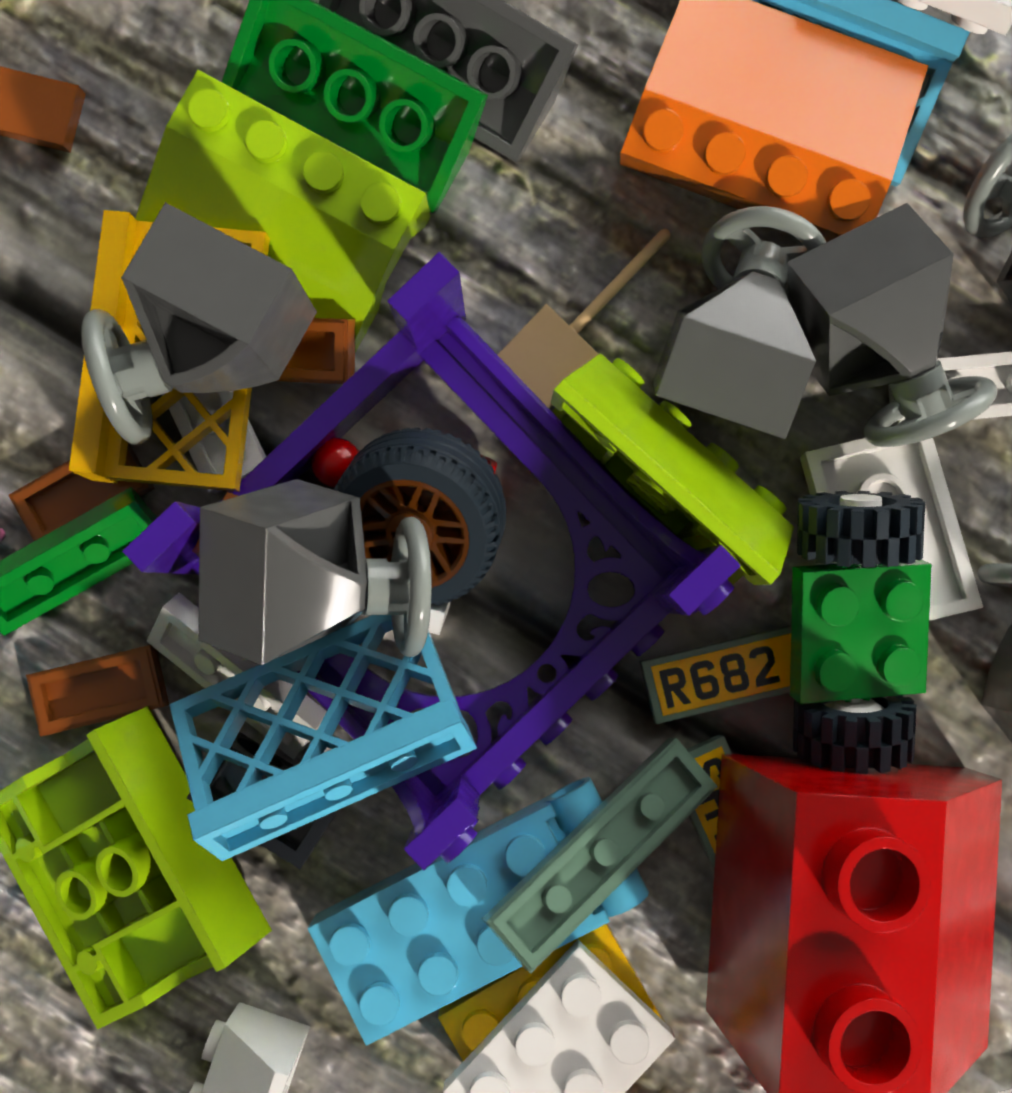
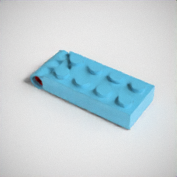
(422, 931)

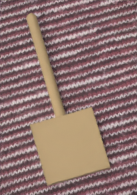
(551, 349)

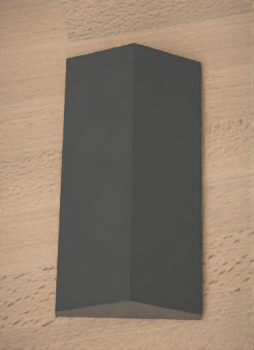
(483, 45)

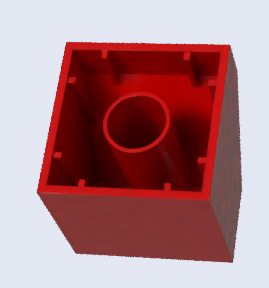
(853, 923)

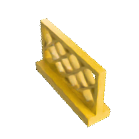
(96, 446)

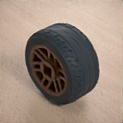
(441, 486)

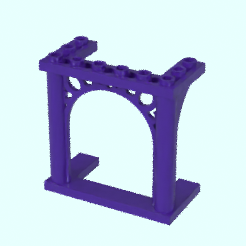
(661, 567)

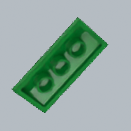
(356, 91)

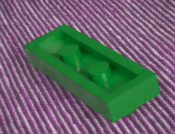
(70, 559)

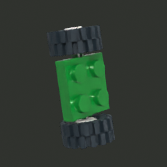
(859, 629)

